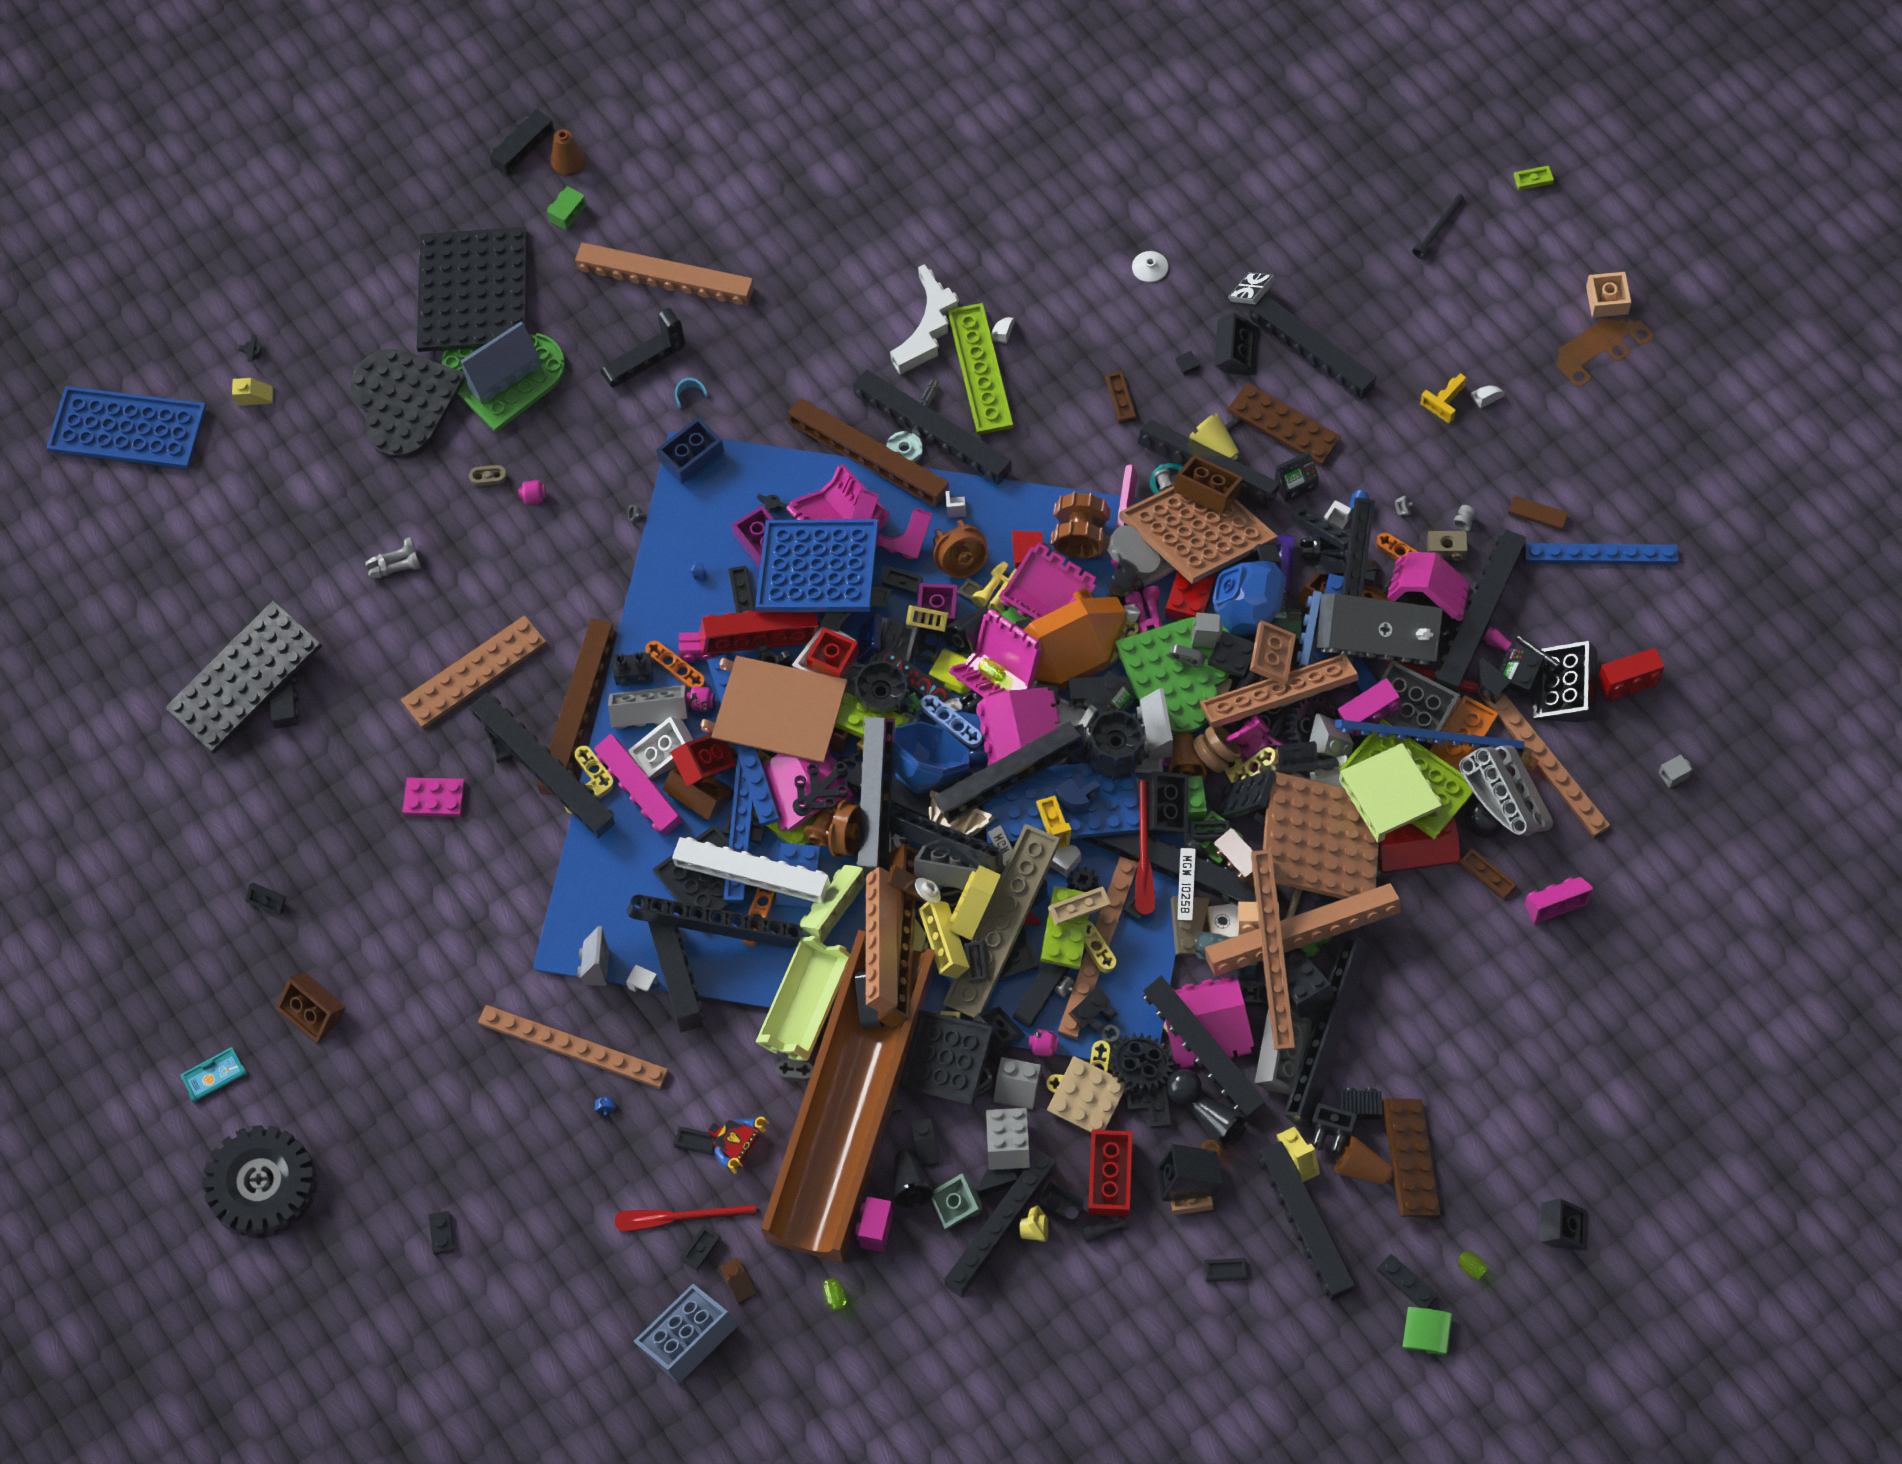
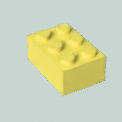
(973, 901)

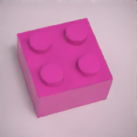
(874, 1224)

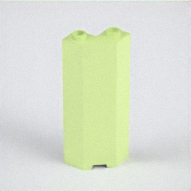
(804, 999)

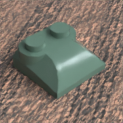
(956, 1201)

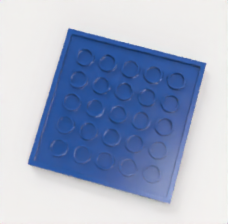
(817, 565)

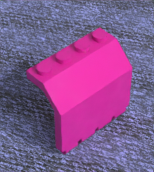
(834, 500)
(1433, 577)
(1044, 583)
(1008, 647)
(1016, 719)
(780, 776)
(1221, 1012)

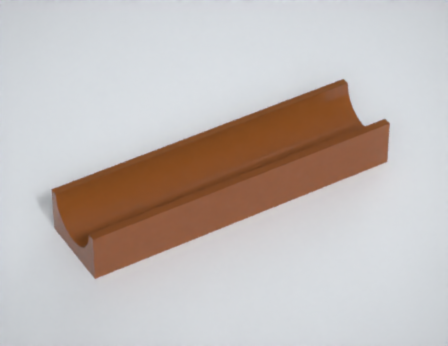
(842, 1119)

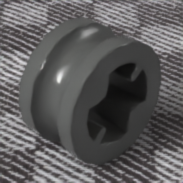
(1106, 1030)

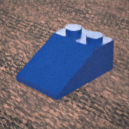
(798, 855)

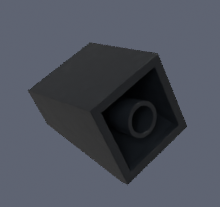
(1189, 1173)

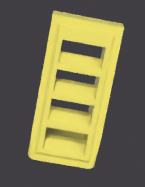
(909, 620)

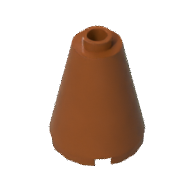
(566, 154)
(1184, 757)
(1362, 1163)

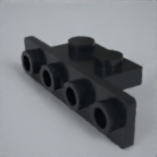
(1298, 758)

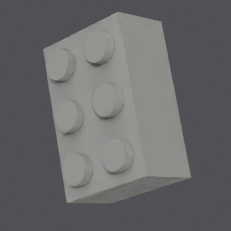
(1007, 1138)

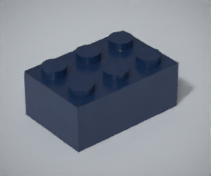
(690, 450)

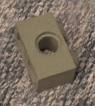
(1455, 539)

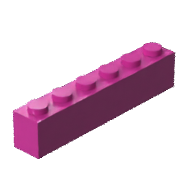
(638, 784)

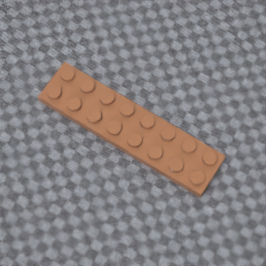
(473, 672)
(1272, 694)

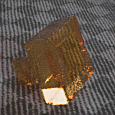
(1529, 762)

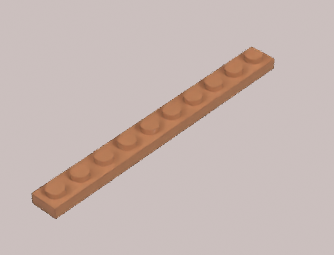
(1550, 766)
(1106, 926)
(1272, 950)
(573, 1046)

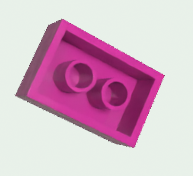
(1371, 705)

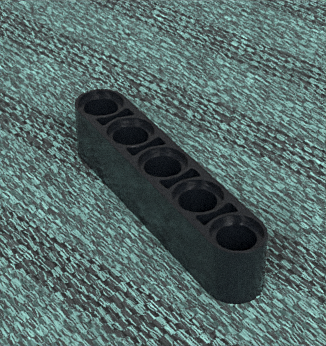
(1039, 994)

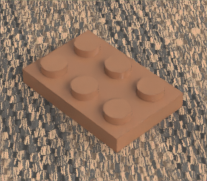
(1272, 652)

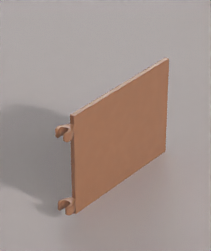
(777, 708)

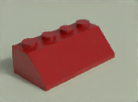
(1413, 848)

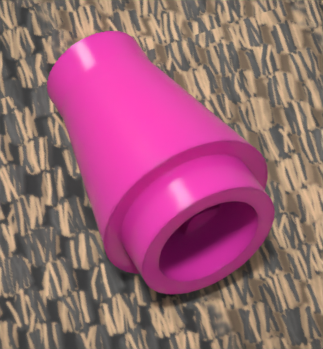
(1496, 639)

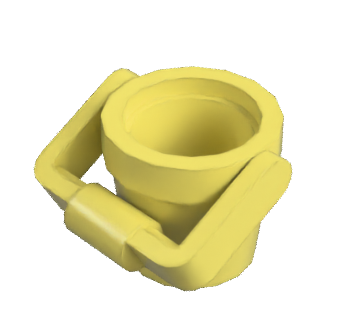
(1035, 1226)

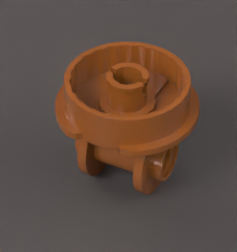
(960, 550)
(836, 829)

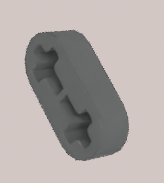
(1187, 655)
(796, 1066)

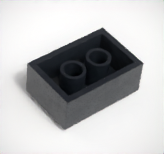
(1167, 803)

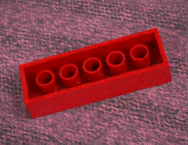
(747, 629)

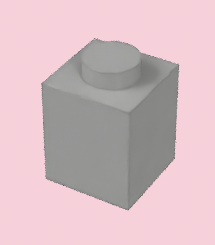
(1675, 771)

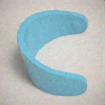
(688, 383)

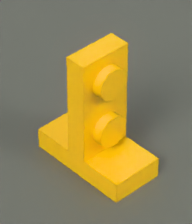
(1439, 404)
(1054, 820)

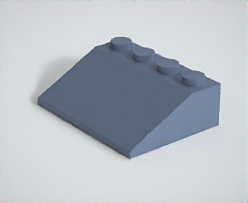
(500, 363)
(686, 1333)

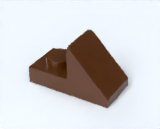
(738, 1280)

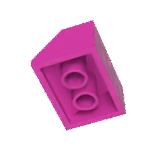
(1558, 899)

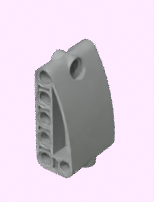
(1501, 792)

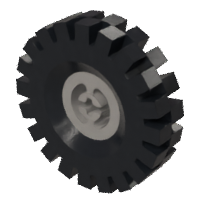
(249, 1158)

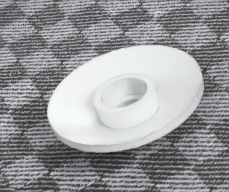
(1147, 272)

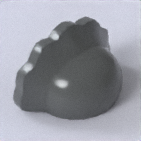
(635, 513)

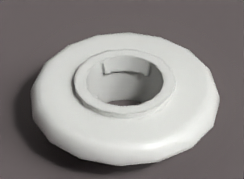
(928, 890)

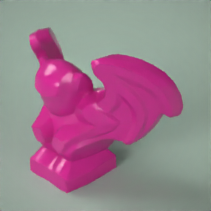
(1252, 734)

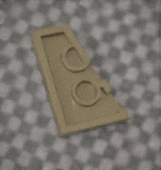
(1187, 930)

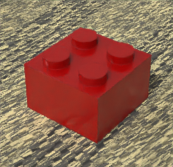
(832, 654)

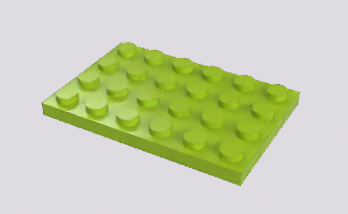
(1444, 779)

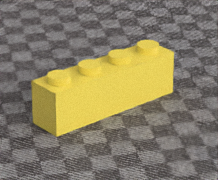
(947, 945)

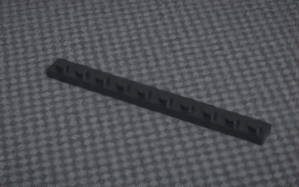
(1357, 553)

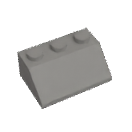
(1157, 725)

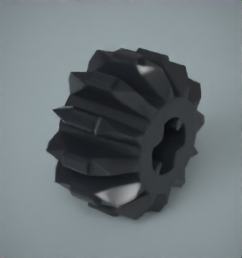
(1079, 876)

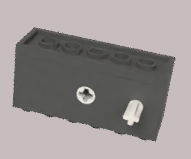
(1378, 629)

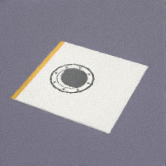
(1223, 919)

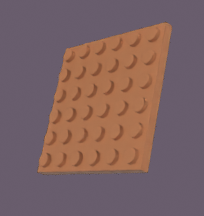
(1194, 536)
(1318, 839)

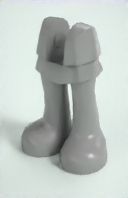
(379, 563)

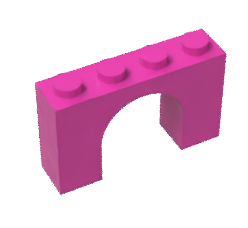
(907, 543)

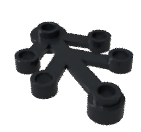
(820, 790)

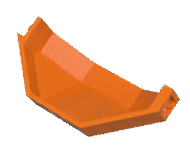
(1077, 639)

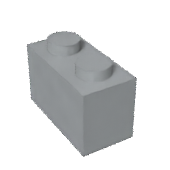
(1206, 630)

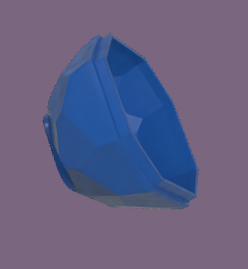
(1248, 595)
(928, 757)

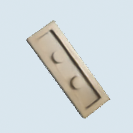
(1079, 906)

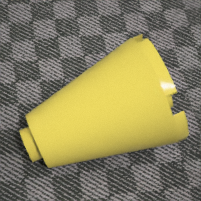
(1214, 435)

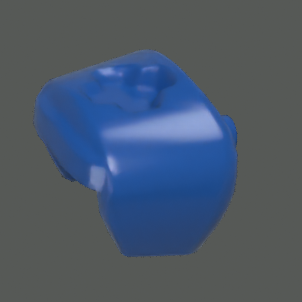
(698, 571)
(604, 1105)

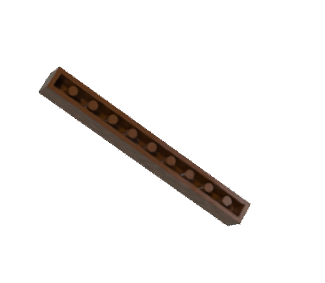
(868, 452)
(581, 693)
(904, 858)

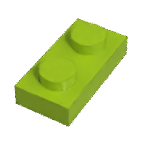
(1533, 178)

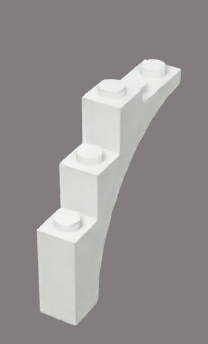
(923, 343)

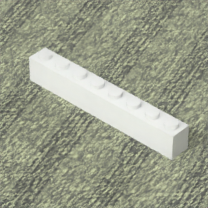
(751, 870)

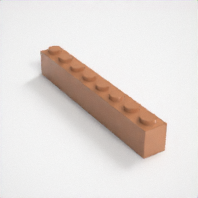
(881, 942)

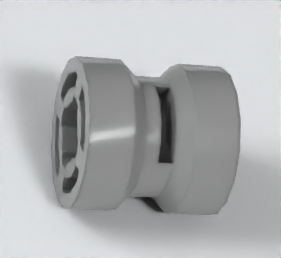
(1464, 519)

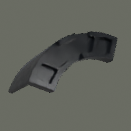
(834, 620)

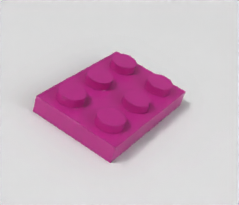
(433, 797)

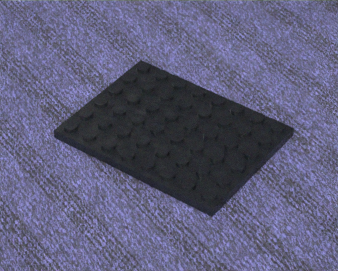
(470, 287)

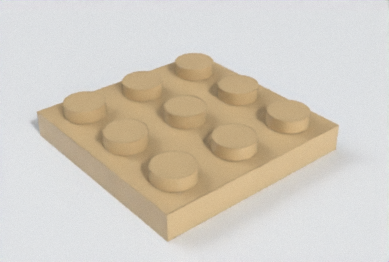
(1086, 1096)

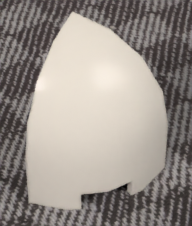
(1002, 330)
(1487, 395)

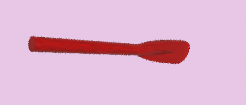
(1144, 879)
(645, 1219)

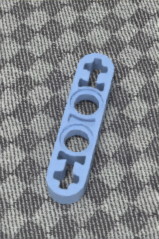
(953, 719)

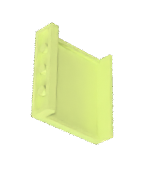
(1389, 791)

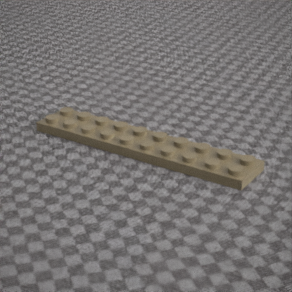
(1005, 916)

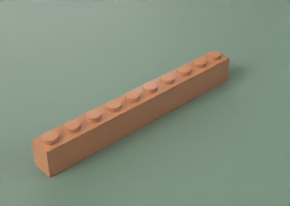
(664, 274)
(1306, 928)

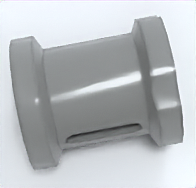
(1164, 479)

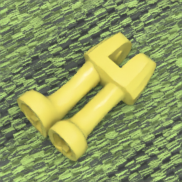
(982, 597)

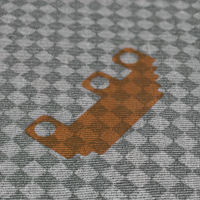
(1594, 340)

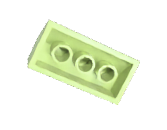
(840, 895)

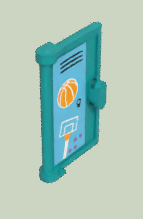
(205, 1081)

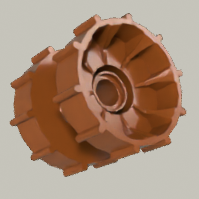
(1080, 524)

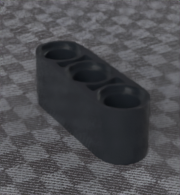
(867, 1015)

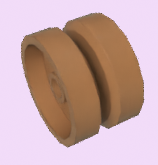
(1215, 750)

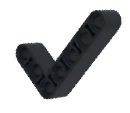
(649, 353)

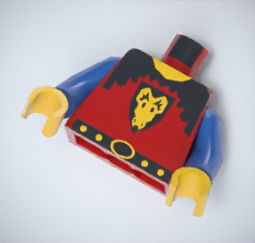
(736, 1140)

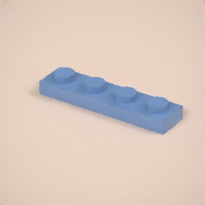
(1310, 622)

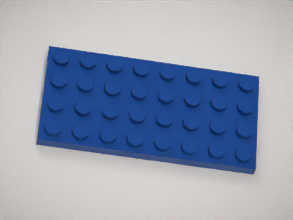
(126, 427)
(1111, 813)

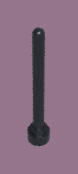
(1421, 249)

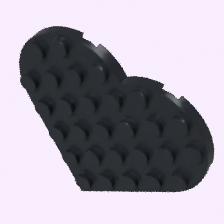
(403, 399)

